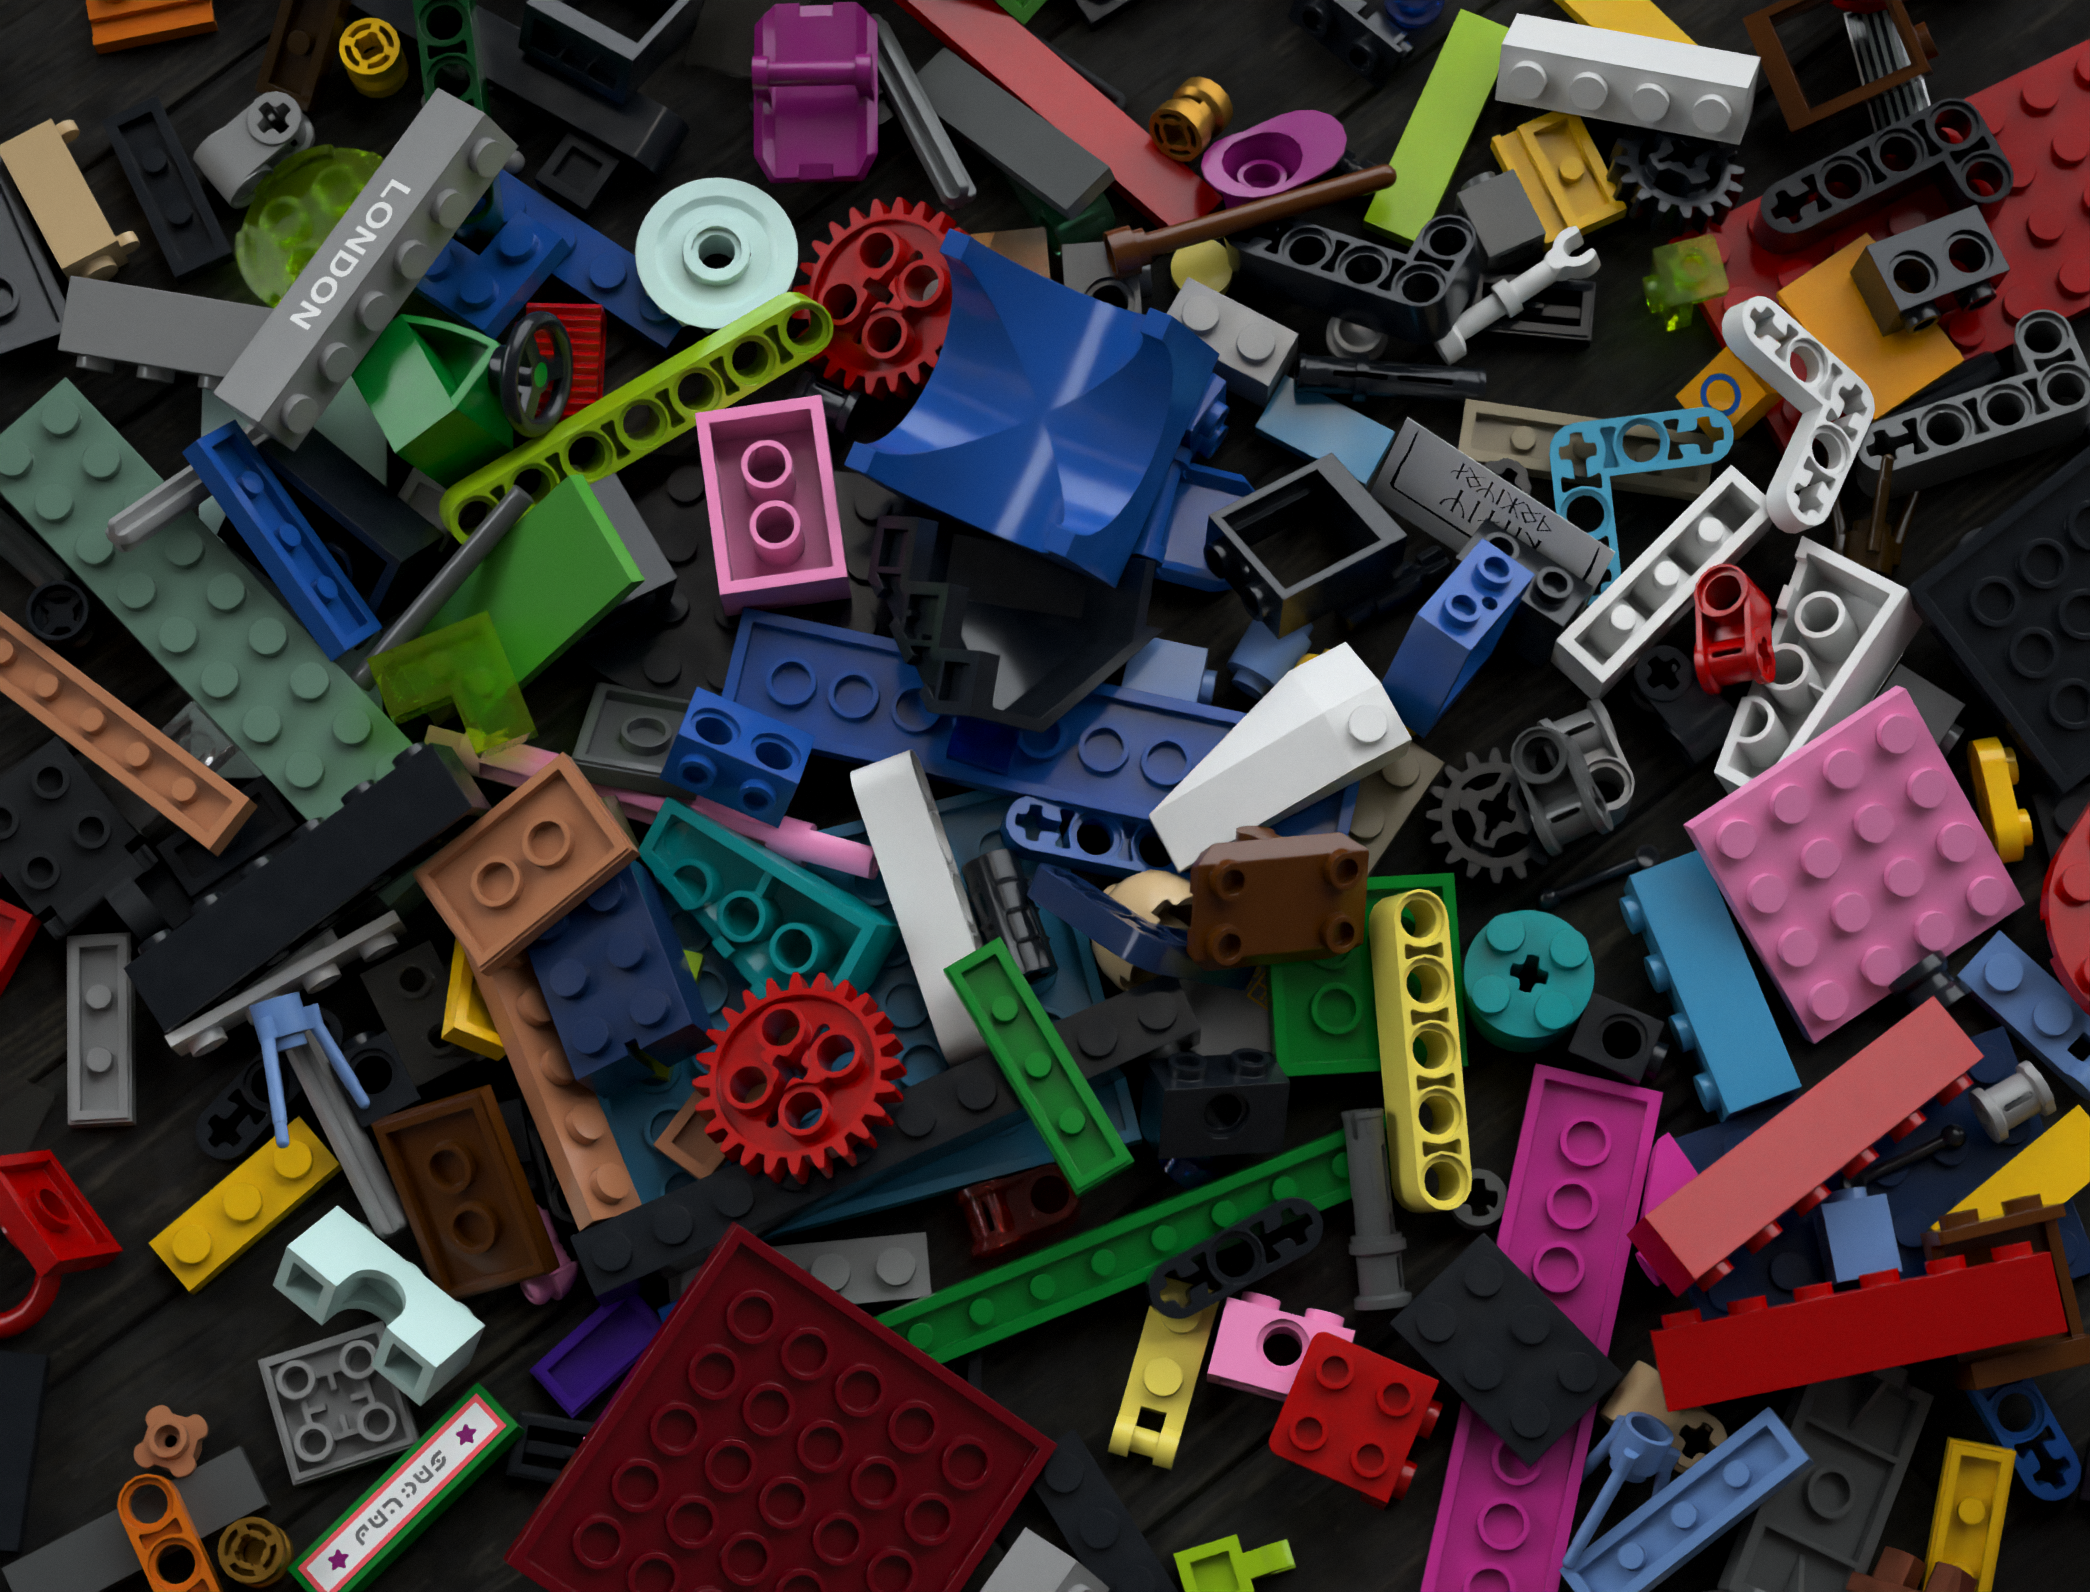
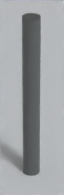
(448, 579)

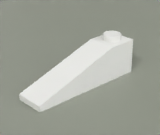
(1293, 748)

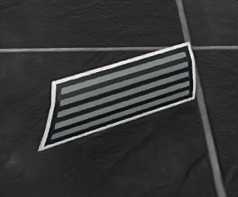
(1877, 54)

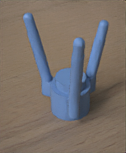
(281, 1027)
(1638, 1450)

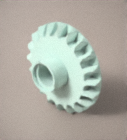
(707, 220)

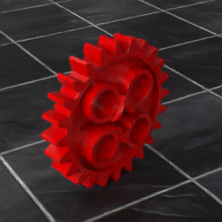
(852, 270)
(848, 1098)

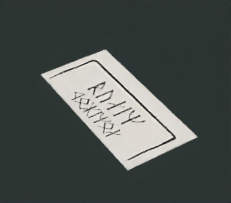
(1455, 494)

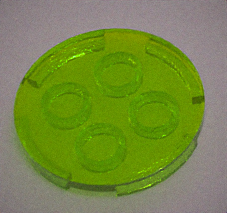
(297, 213)

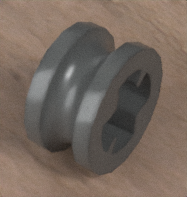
(1491, 1187)

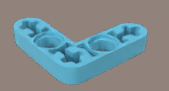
(1613, 461)

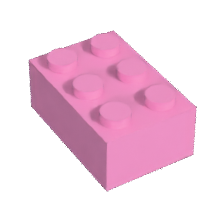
(773, 505)

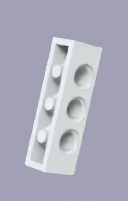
(1661, 584)

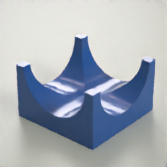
(1044, 415)

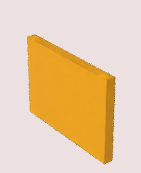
(1837, 316)

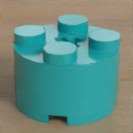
(1560, 968)

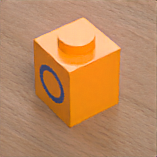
(1731, 389)

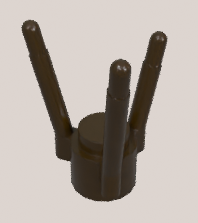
(1870, 540)

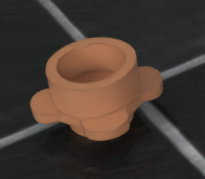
(181, 1457)

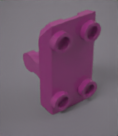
(815, 92)

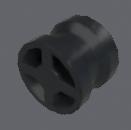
(1929, 979)

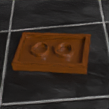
(466, 1194)

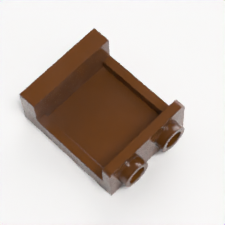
(2021, 1221)

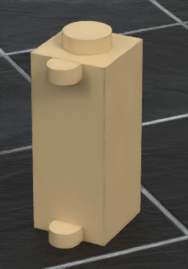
(64, 202)

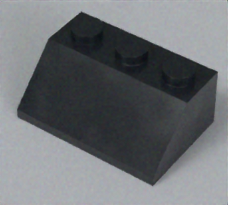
(360, 521)

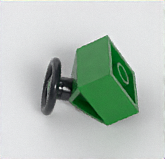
(456, 394)

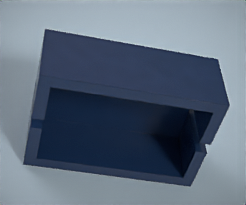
(619, 981)

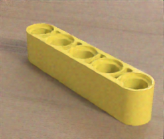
(1436, 1024)

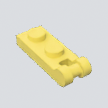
(1163, 1379)

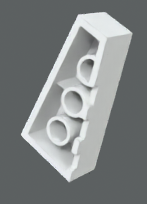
(1832, 651)

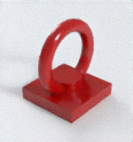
(52, 1227)

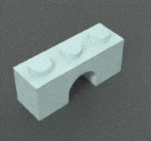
(347, 1267)

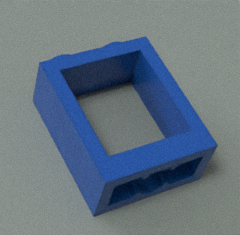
(1455, 635)

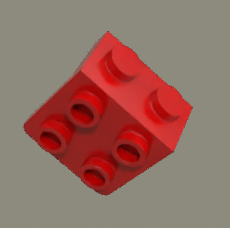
(1355, 1418)

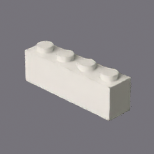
(1627, 78)

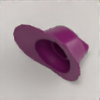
(1274, 156)

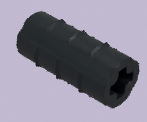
(1005, 911)

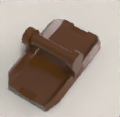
(1277, 899)

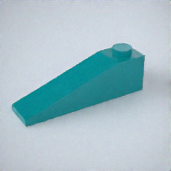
(764, 907)

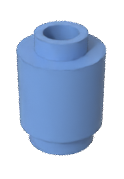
(1264, 660)

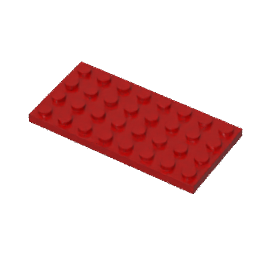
(2041, 229)

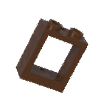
(1784, 80)

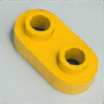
(1992, 776)

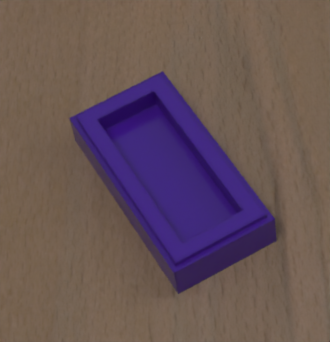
(597, 1354)

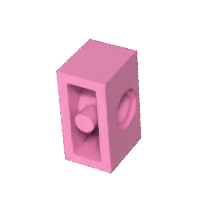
(1245, 1327)

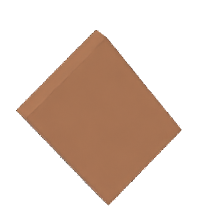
(525, 864)

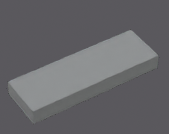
(101, 1031)

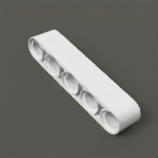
(922, 890)

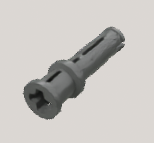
(1376, 1239)

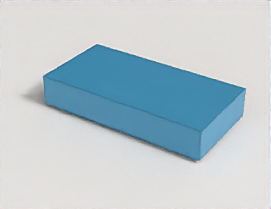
(1318, 425)

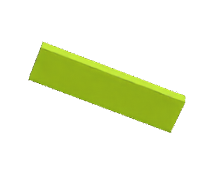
(1439, 129)

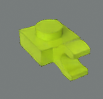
(1225, 1568)

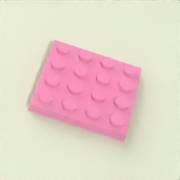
(1854, 863)

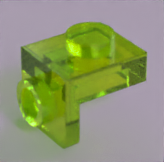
(1684, 276)

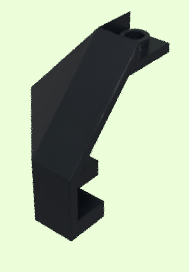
(1001, 628)

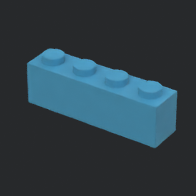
(1709, 986)

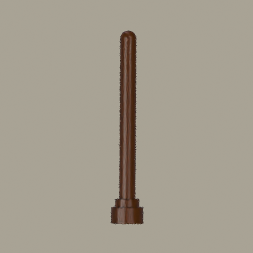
(1132, 249)

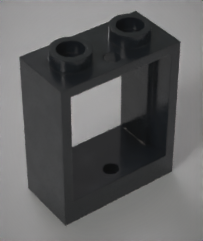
(598, 54)
(1343, 506)

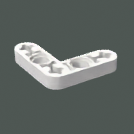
(1820, 399)

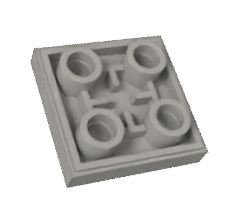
(335, 1406)

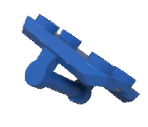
(1179, 521)

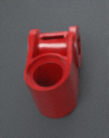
(1734, 641)

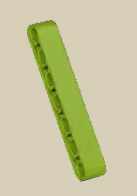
(659, 392)

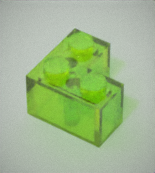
(462, 667)

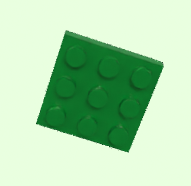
(1327, 1008)

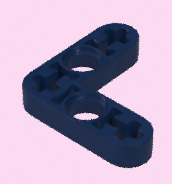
(1124, 932)

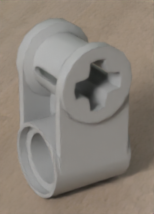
(250, 147)
(1601, 751)

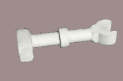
(1508, 297)

